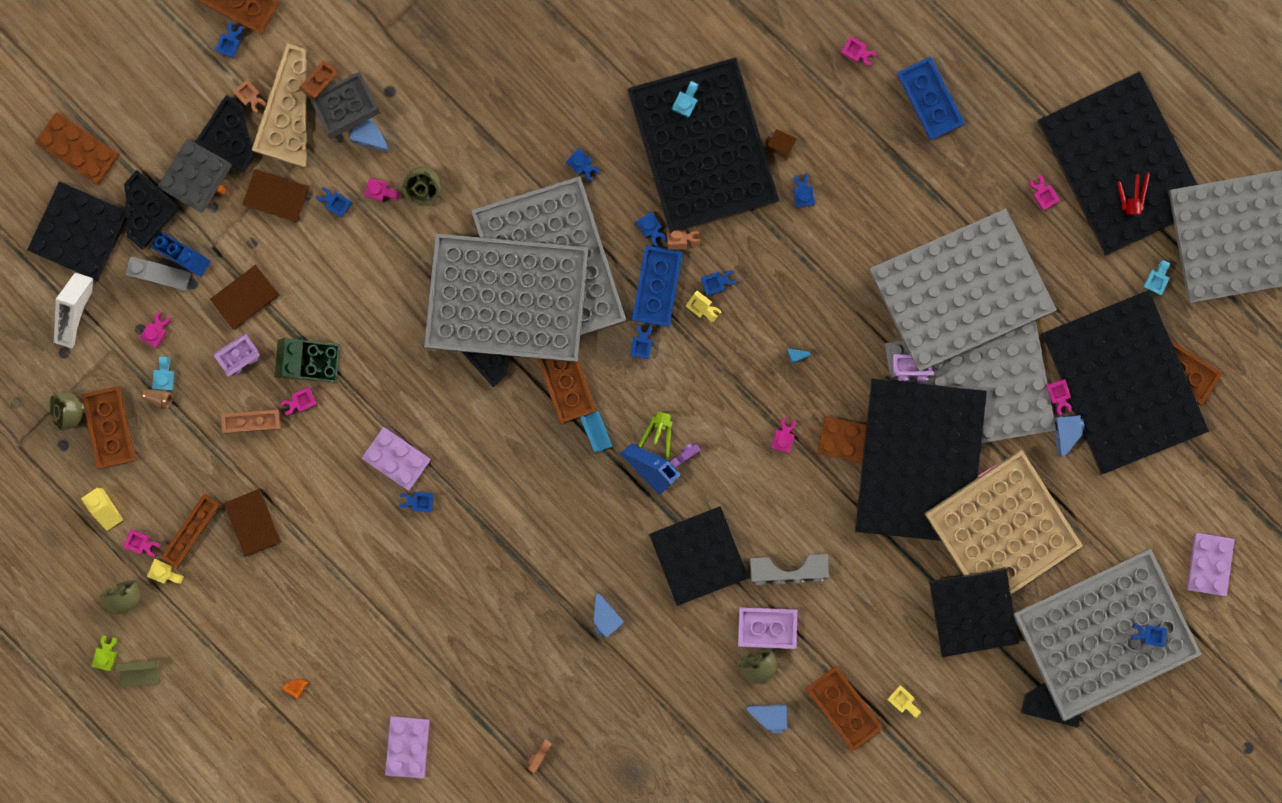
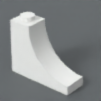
(69, 308)

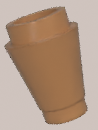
(159, 398)

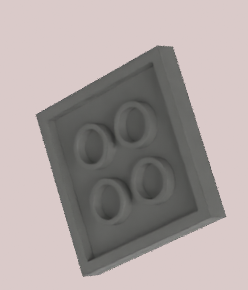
(345, 105)
(194, 175)

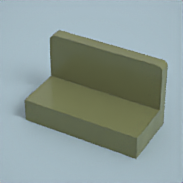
(139, 673)

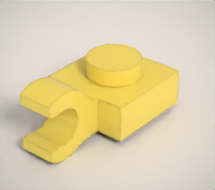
(701, 306)
(162, 572)
(902, 700)

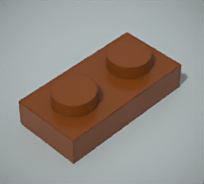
(318, 80)

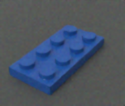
(930, 98)
(657, 286)

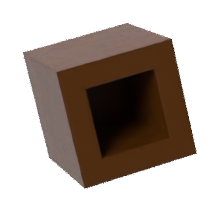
(780, 143)

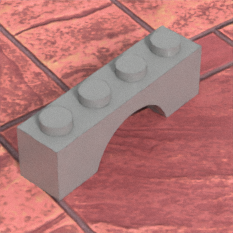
(813, 567)

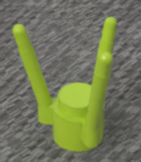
(661, 422)

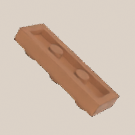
(250, 421)

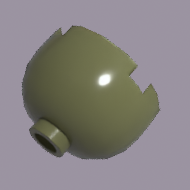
(422, 186)
(66, 410)
(122, 598)
(759, 667)

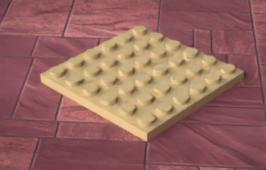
(1005, 523)

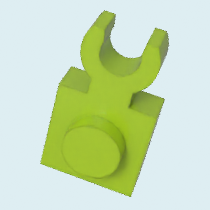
(104, 657)

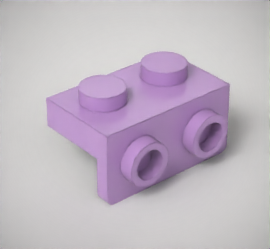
(237, 355)
(905, 369)

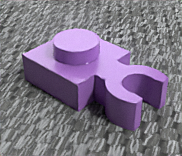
(688, 452)

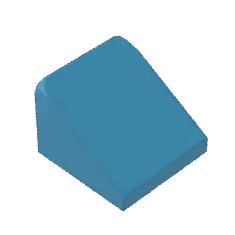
(797, 355)

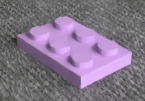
(396, 458)
(1210, 564)
(767, 628)
(407, 747)

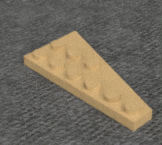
(284, 122)

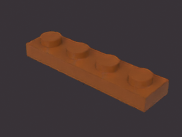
(190, 531)

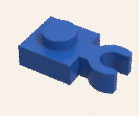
(229, 43)
(581, 163)
(803, 194)
(336, 204)
(649, 227)
(715, 283)
(641, 346)
(421, 501)
(1152, 635)

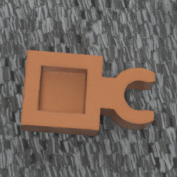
(248, 95)
(680, 239)
(535, 760)

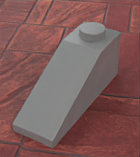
(157, 274)

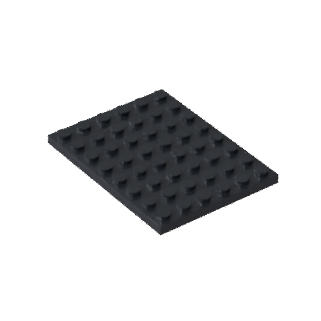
(1111, 141)
(705, 162)
(1125, 382)
(916, 454)

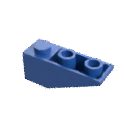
(180, 254)
(652, 468)

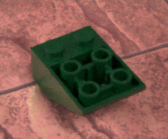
(306, 360)

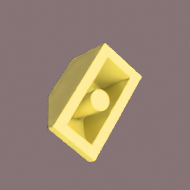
(102, 508)

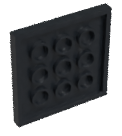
(78, 231)
(698, 556)
(973, 612)

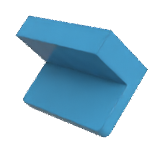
(596, 432)

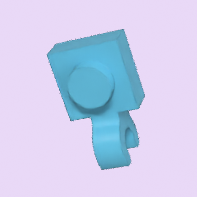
(685, 102)
(1157, 280)
(163, 378)

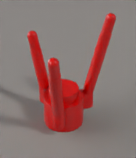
(1134, 206)

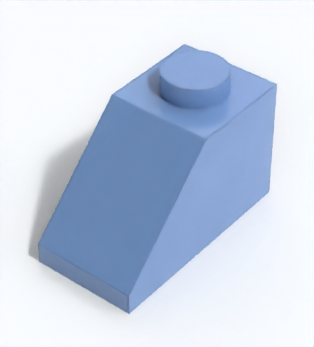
(368, 136)
(1067, 433)
(605, 617)
(770, 716)

